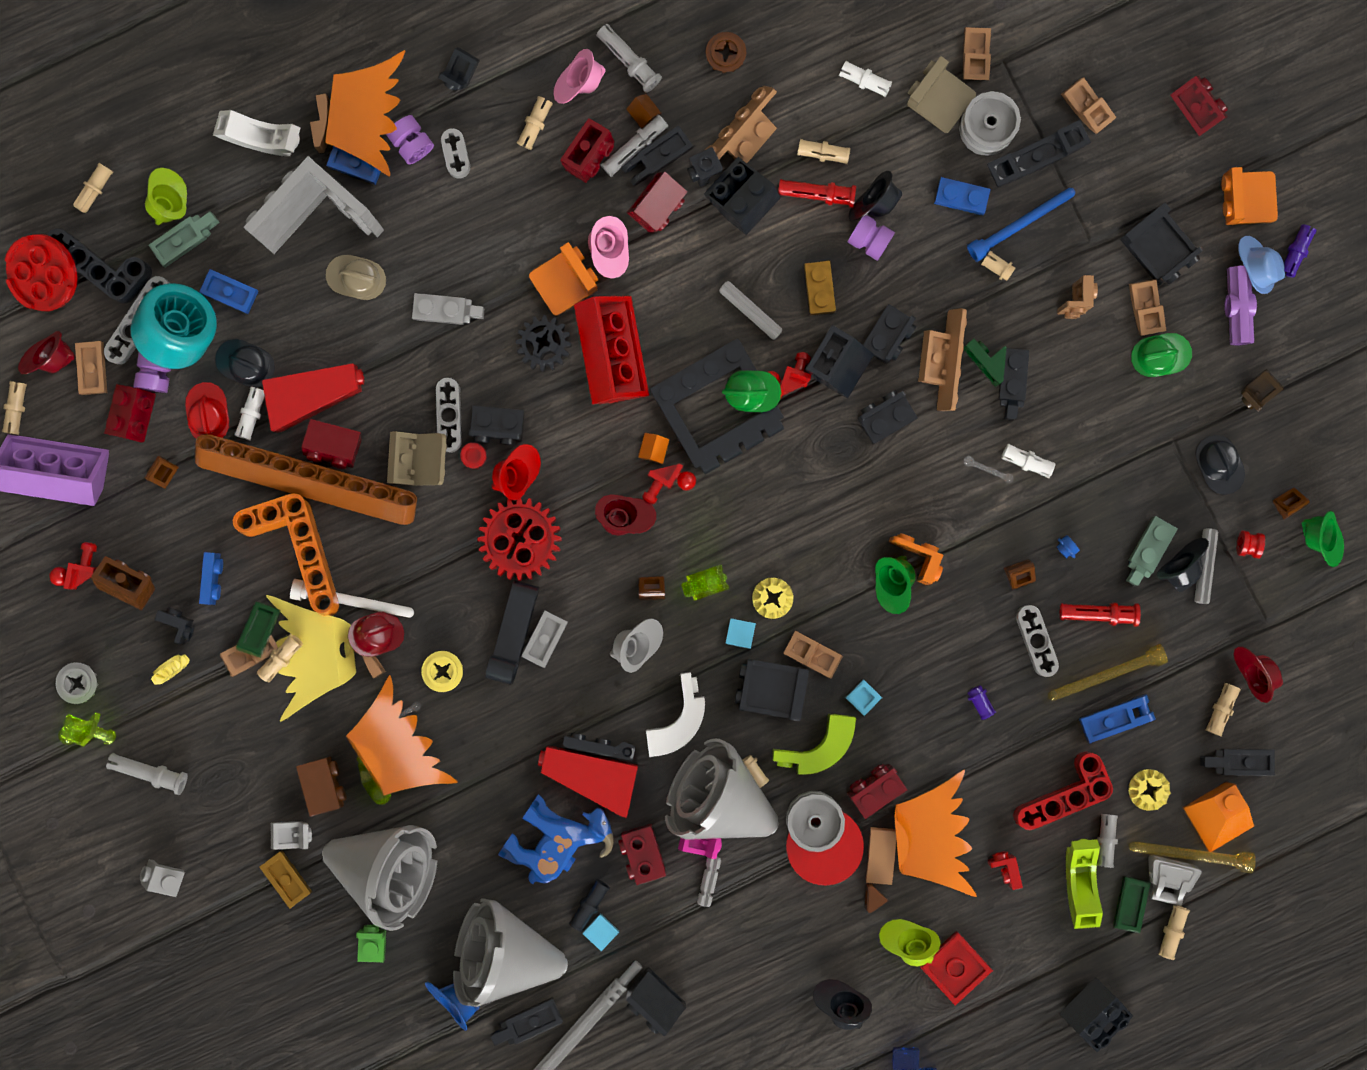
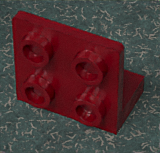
(876, 790)

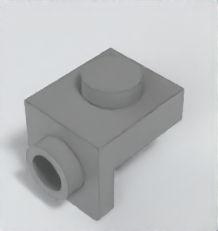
(290, 835)
(161, 878)

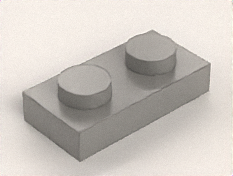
(544, 639)

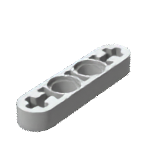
(120, 331)

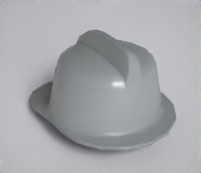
(636, 646)

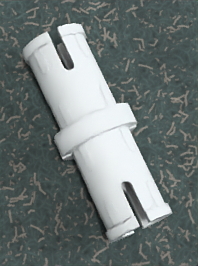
(865, 78)
(250, 413)
(1028, 461)

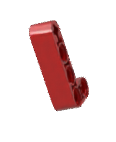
(1061, 796)

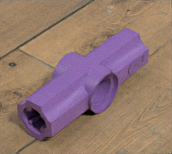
(1240, 306)

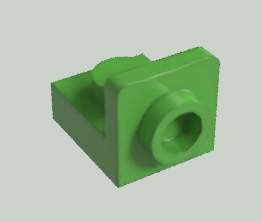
(371, 944)

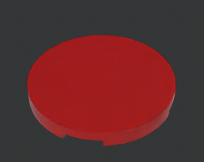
(40, 272)
(831, 864)

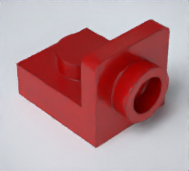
(1011, 871)

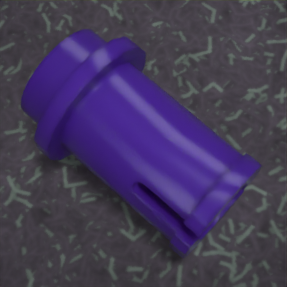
(981, 702)

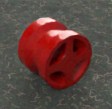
(1250, 544)

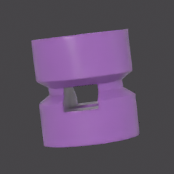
(411, 142)
(871, 237)
(151, 376)

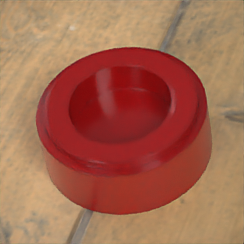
(473, 455)

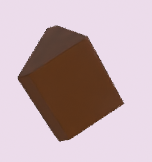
(643, 110)
(161, 472)
(1290, 502)
(1021, 574)
(651, 588)
(873, 898)

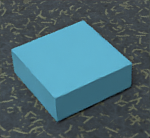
(740, 633)
(863, 697)
(600, 932)

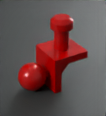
(794, 377)
(666, 477)
(75, 573)

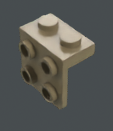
(940, 96)
(416, 459)

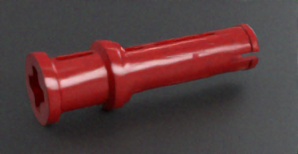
(829, 193)
(1113, 613)

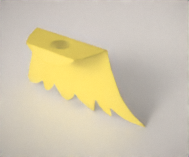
(318, 662)

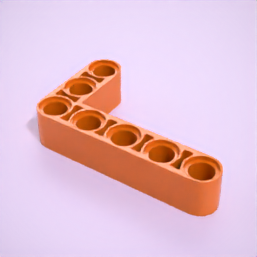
(301, 544)

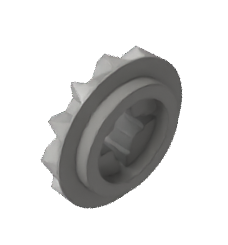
(65, 685)

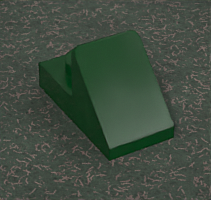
(991, 367)

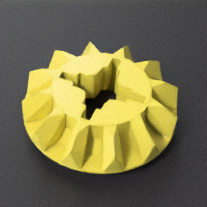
(771, 610)
(170, 669)
(430, 671)
(1138, 786)

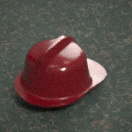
(47, 355)
(625, 514)
(375, 634)
(1260, 673)

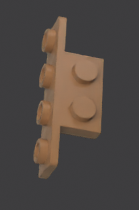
(748, 129)
(942, 359)

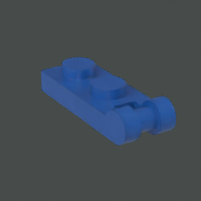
(1116, 719)

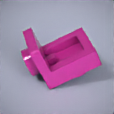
(704, 847)

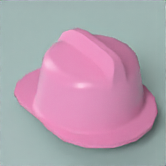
(579, 77)
(609, 246)

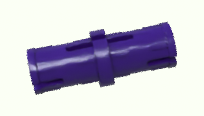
(1298, 250)

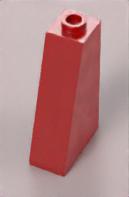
(306, 394)
(595, 777)

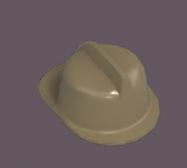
(355, 277)

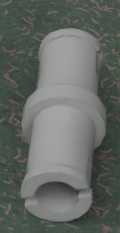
(1107, 840)

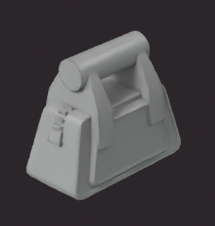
(1171, 874)

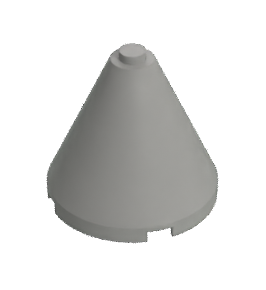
(718, 797)
(385, 871)
(501, 956)

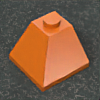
(1219, 815)

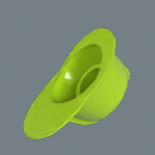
(166, 196)
(910, 941)

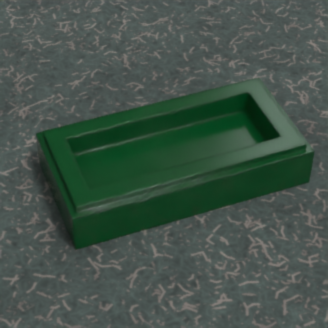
(258, 629)
(1131, 904)

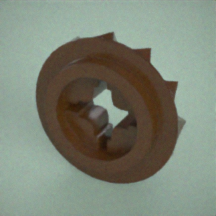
(735, 46)

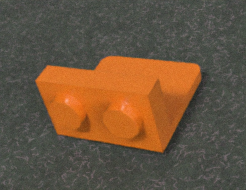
(1249, 197)
(564, 280)
(930, 570)

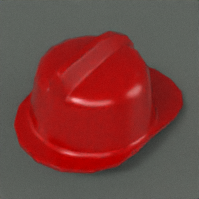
(207, 410)
(516, 472)

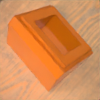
(653, 448)

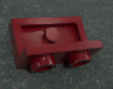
(130, 413)

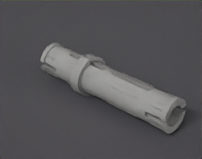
(634, 145)

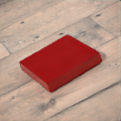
(956, 968)

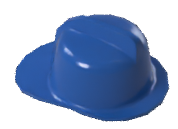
(449, 1000)

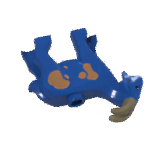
(559, 841)

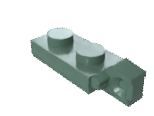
(183, 238)
(1150, 549)

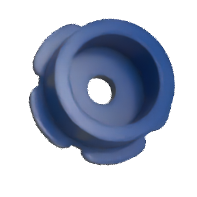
(1067, 547)

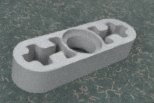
(454, 395)
(1037, 661)

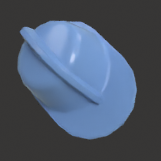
(1262, 264)

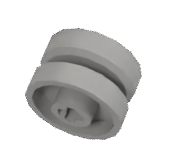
(997, 110)
(803, 810)

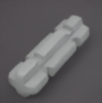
(708, 882)

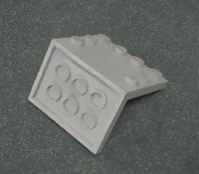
(297, 199)

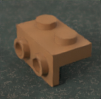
(1083, 294)

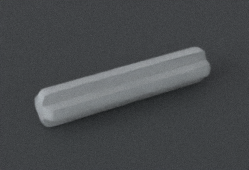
(748, 308)
(1204, 584)

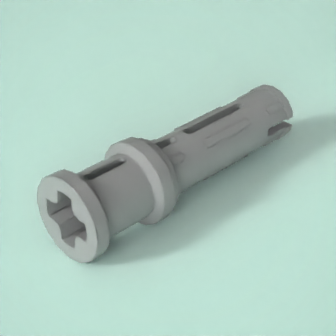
(636, 66)
(157, 776)

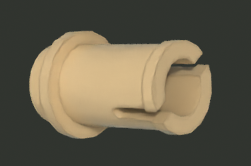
(998, 266)
(755, 770)

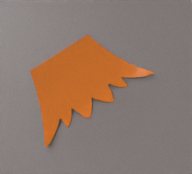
(359, 110)
(390, 749)
(928, 837)

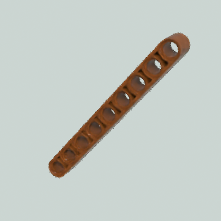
(305, 479)

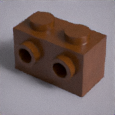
(123, 582)
(321, 785)

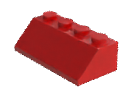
(611, 349)

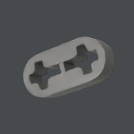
(461, 151)

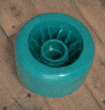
(173, 326)

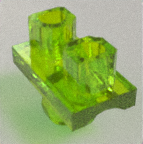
(705, 583)

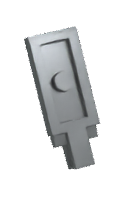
(445, 309)

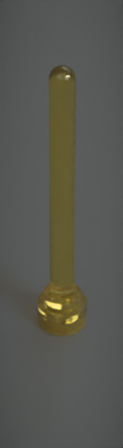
(1154, 656)
(1243, 861)

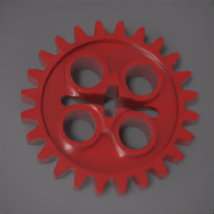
(499, 528)

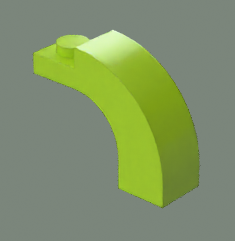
(830, 750)
(1082, 883)

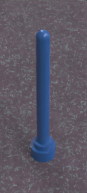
(979, 248)

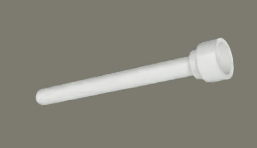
(299, 592)

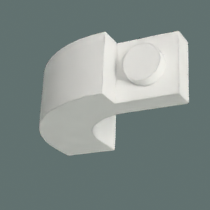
(257, 135)
(673, 737)

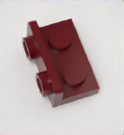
(1199, 104)

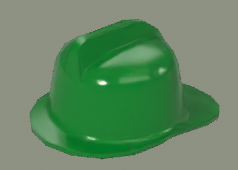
(1161, 355)
(752, 391)
(1325, 537)
(894, 583)

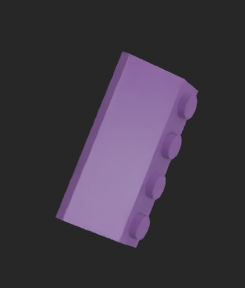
(52, 469)

